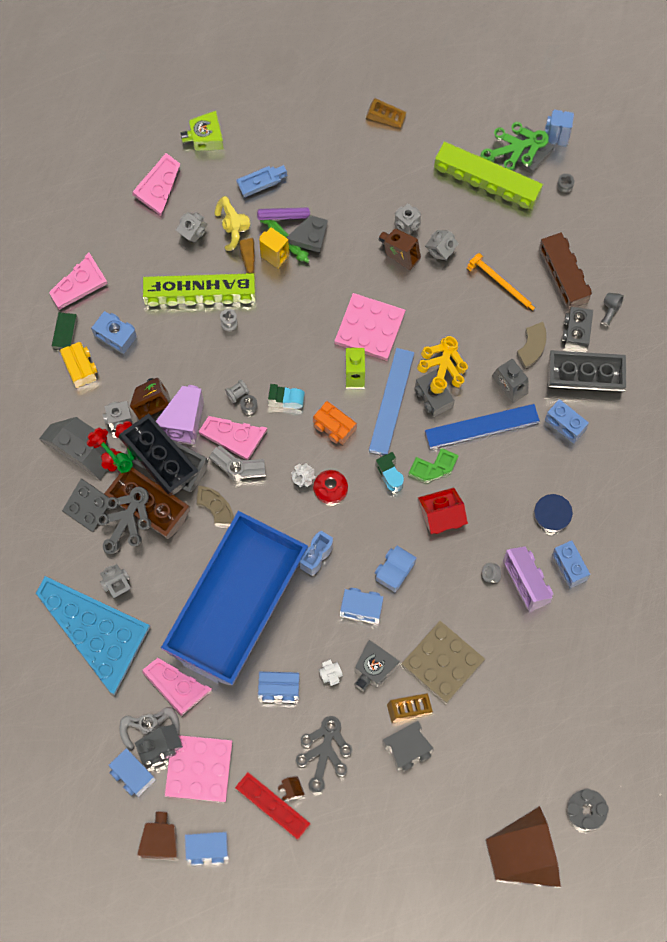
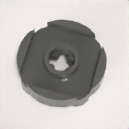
(588, 798)

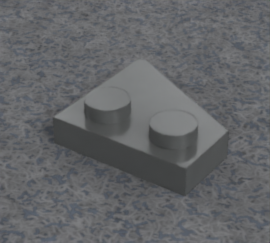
(309, 233)

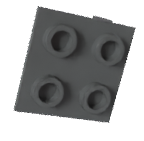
(86, 504)

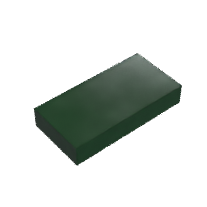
(64, 330)

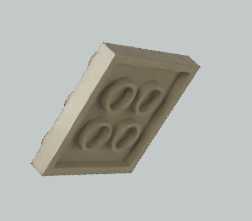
(443, 662)

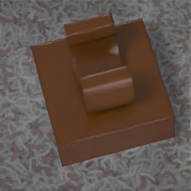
(292, 788)

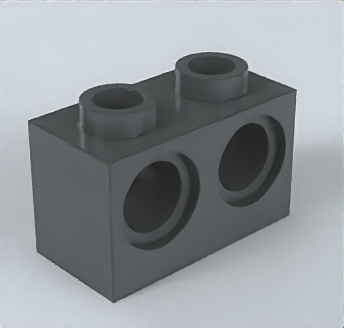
(581, 329)

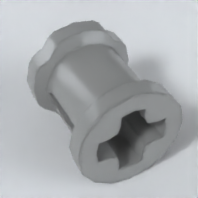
(232, 323)
(237, 391)

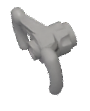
(143, 721)

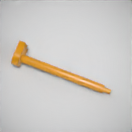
(477, 260)

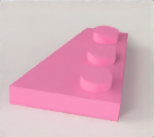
(157, 184)
(80, 282)
(233, 436)
(175, 686)

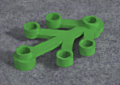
(517, 145)

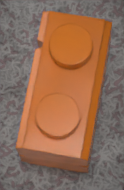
(334, 423)

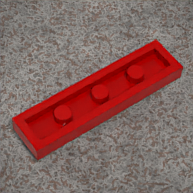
(272, 806)

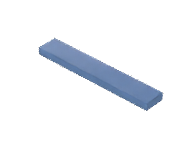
(391, 402)

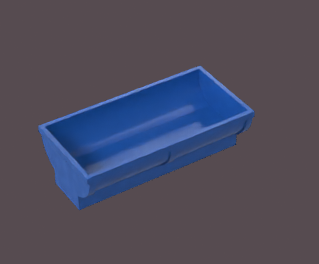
(234, 599)

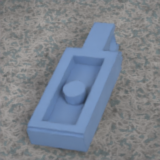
(260, 180)

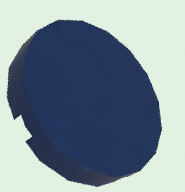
(553, 513)

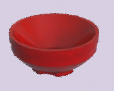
(328, 495)

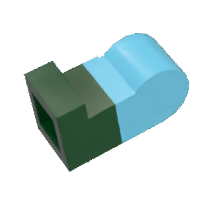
(285, 397)
(388, 472)

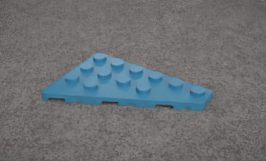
(99, 632)

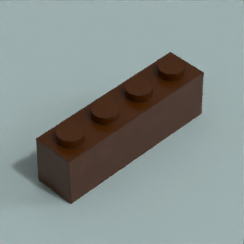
(565, 270)

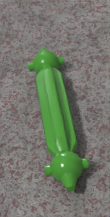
(301, 254)

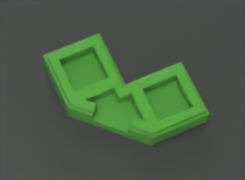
(427, 471)

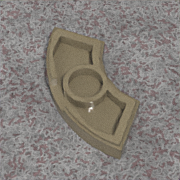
(534, 346)
(216, 505)

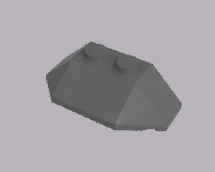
(70, 440)

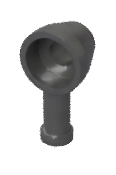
(613, 302)

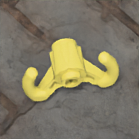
(233, 222)

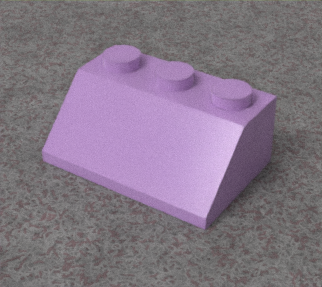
(527, 578)

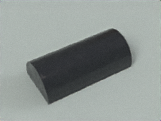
(159, 455)

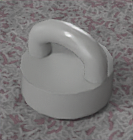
(491, 572)

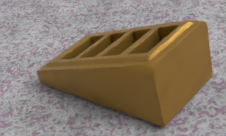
(382, 106)
(247, 251)
(396, 717)

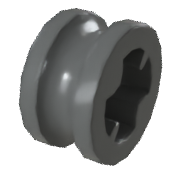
(568, 187)
(247, 398)

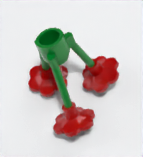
(111, 458)

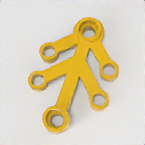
(449, 347)

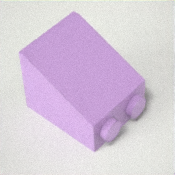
(183, 415)

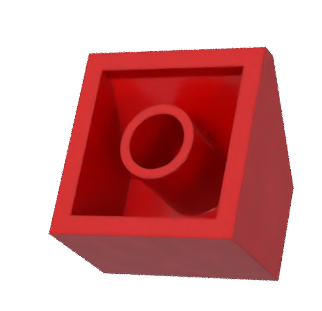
(443, 510)

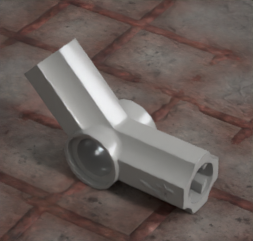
(226, 462)

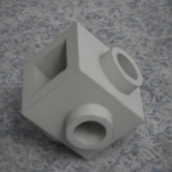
(407, 219)
(192, 226)
(441, 244)
(117, 414)
(115, 580)

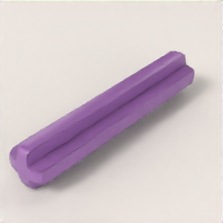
(283, 213)

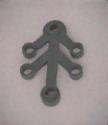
(126, 518)
(324, 750)

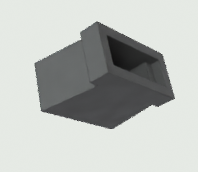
(408, 746)

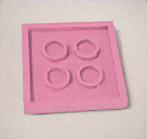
(370, 326)
(200, 769)

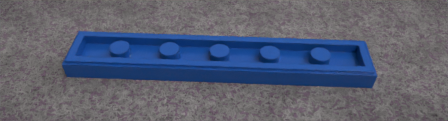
(482, 426)

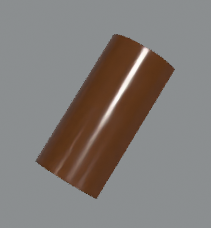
(164, 511)

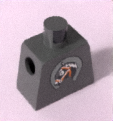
(509, 378)
(374, 666)

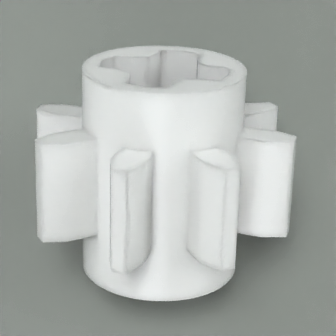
(303, 475)
(330, 672)

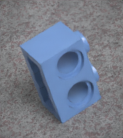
(566, 421)
(571, 564)

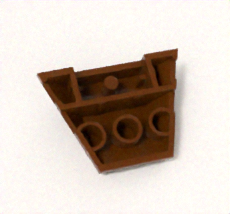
(525, 852)

